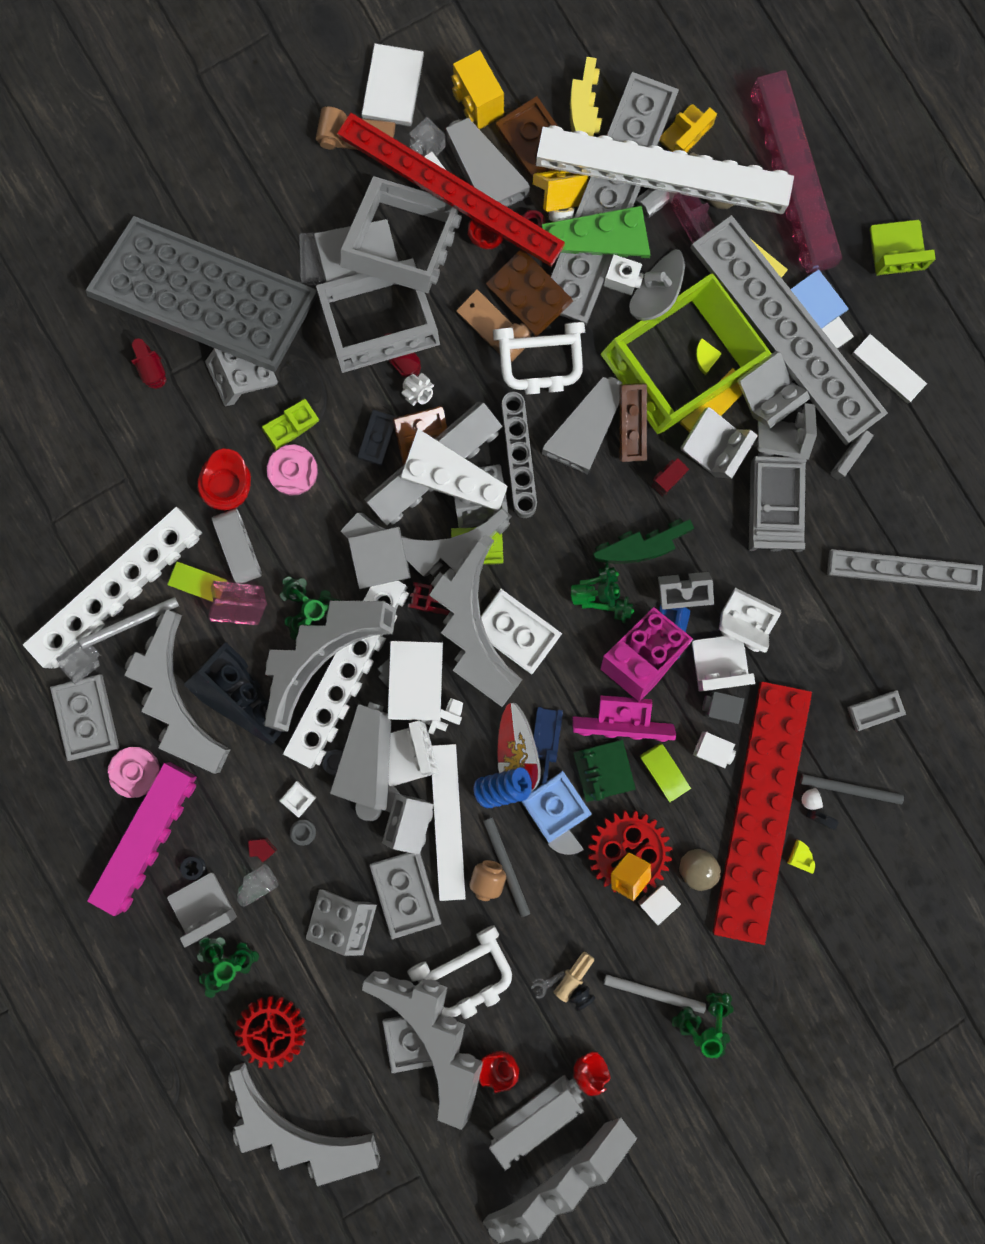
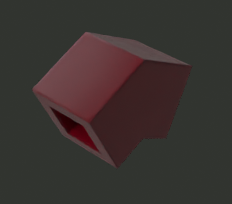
(262, 848)

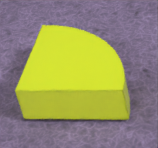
(706, 356)
(802, 857)

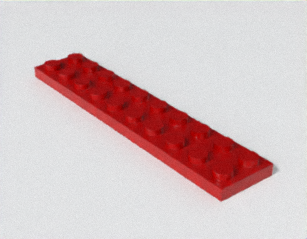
(762, 813)

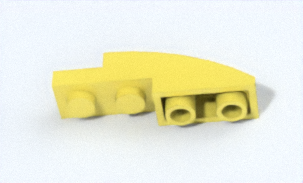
(582, 110)

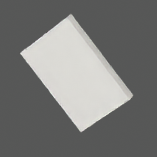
(392, 84)
(518, 631)
(415, 680)

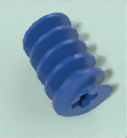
(503, 788)

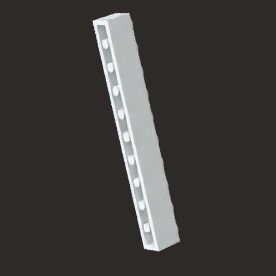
(664, 169)

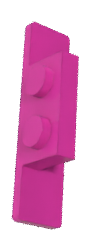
(624, 718)

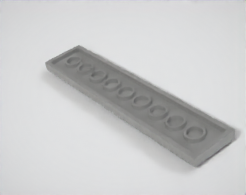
(638, 119)
(789, 330)

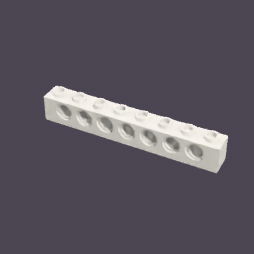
(42, 645)
(298, 748)

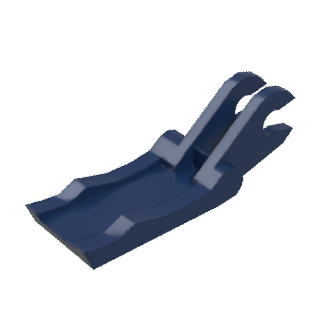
(547, 736)

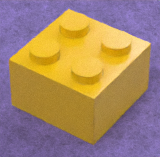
(478, 90)

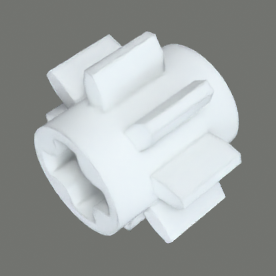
(417, 389)

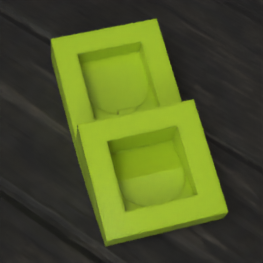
(291, 424)
(193, 580)
(665, 772)

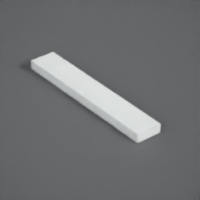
(448, 824)

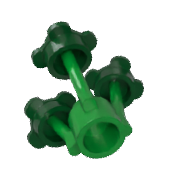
(607, 593)
(311, 609)
(224, 969)
(711, 1040)

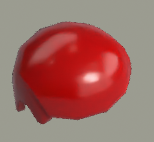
(482, 236)
(499, 1071)
(591, 1074)

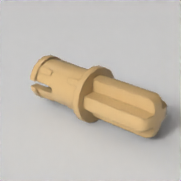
(573, 977)

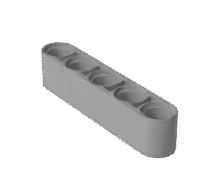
(515, 443)

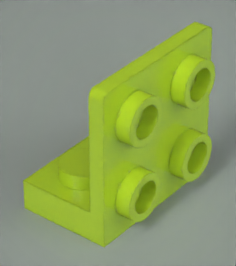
(899, 248)

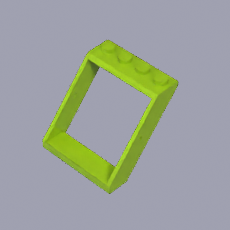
(725, 321)

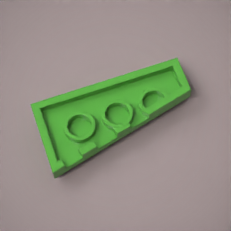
(604, 233)

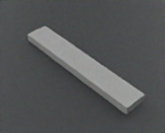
(905, 570)

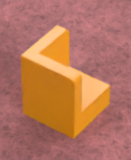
(631, 876)

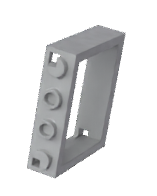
(410, 200)
(382, 347)

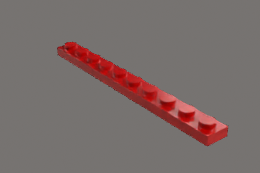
(451, 189)

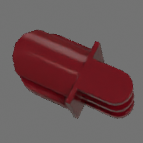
(406, 364)
(148, 365)
(416, 596)

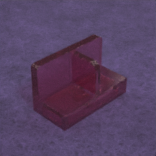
(692, 215)
(237, 603)

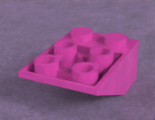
(645, 654)

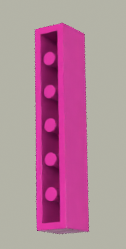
(142, 839)

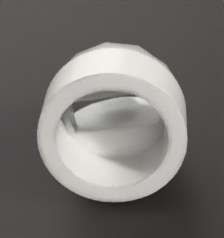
(812, 800)

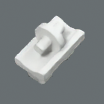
(451, 714)

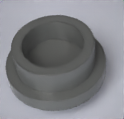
(303, 832)

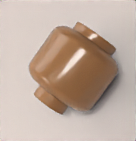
(487, 880)

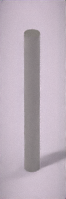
(128, 623)
(654, 993)

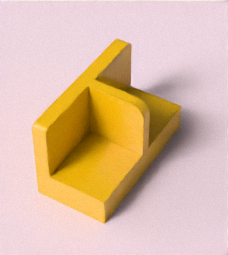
(687, 129)
(561, 189)

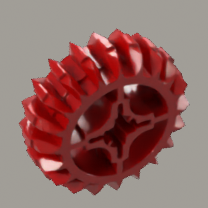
(259, 1033)

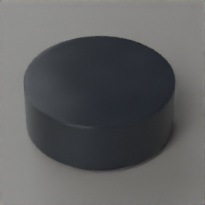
(332, 760)

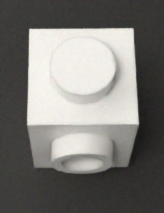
(623, 275)

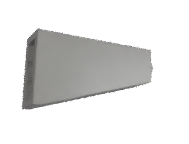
(484, 164)
(584, 430)
(365, 759)

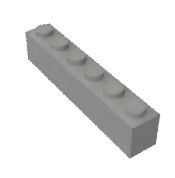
(462, 437)

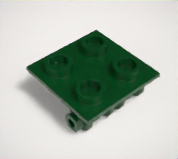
(604, 771)

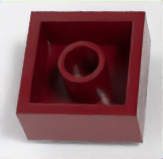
(666, 480)

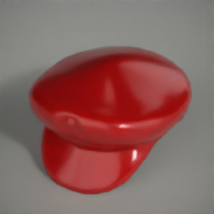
(224, 480)

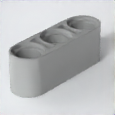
(237, 546)

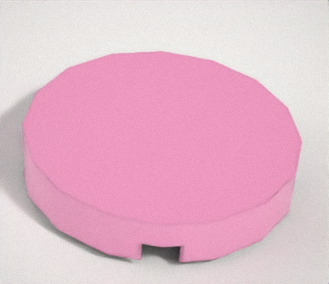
(292, 470)
(133, 771)

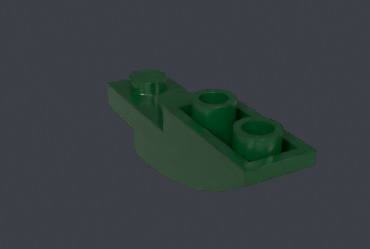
(634, 549)

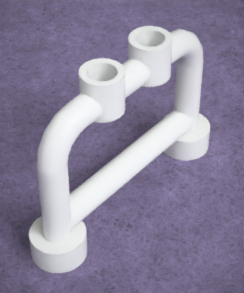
(533, 385)
(489, 994)

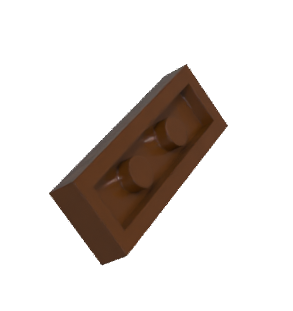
(633, 422)

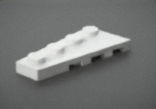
(447, 472)

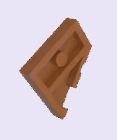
(429, 421)

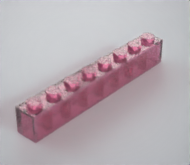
(792, 154)

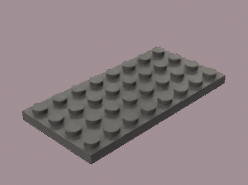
(202, 293)

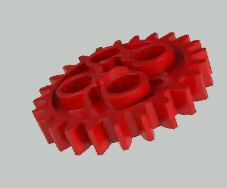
(616, 833)

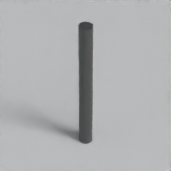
(852, 789)
(507, 867)

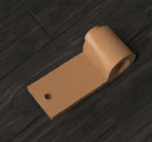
(332, 120)
(486, 317)

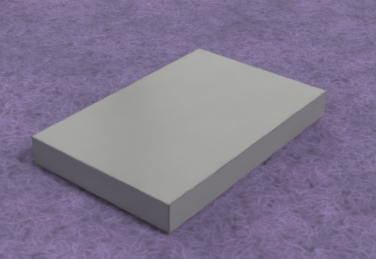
(376, 242)
(84, 717)
(405, 894)

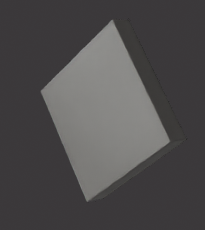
(379, 558)
(404, 1046)

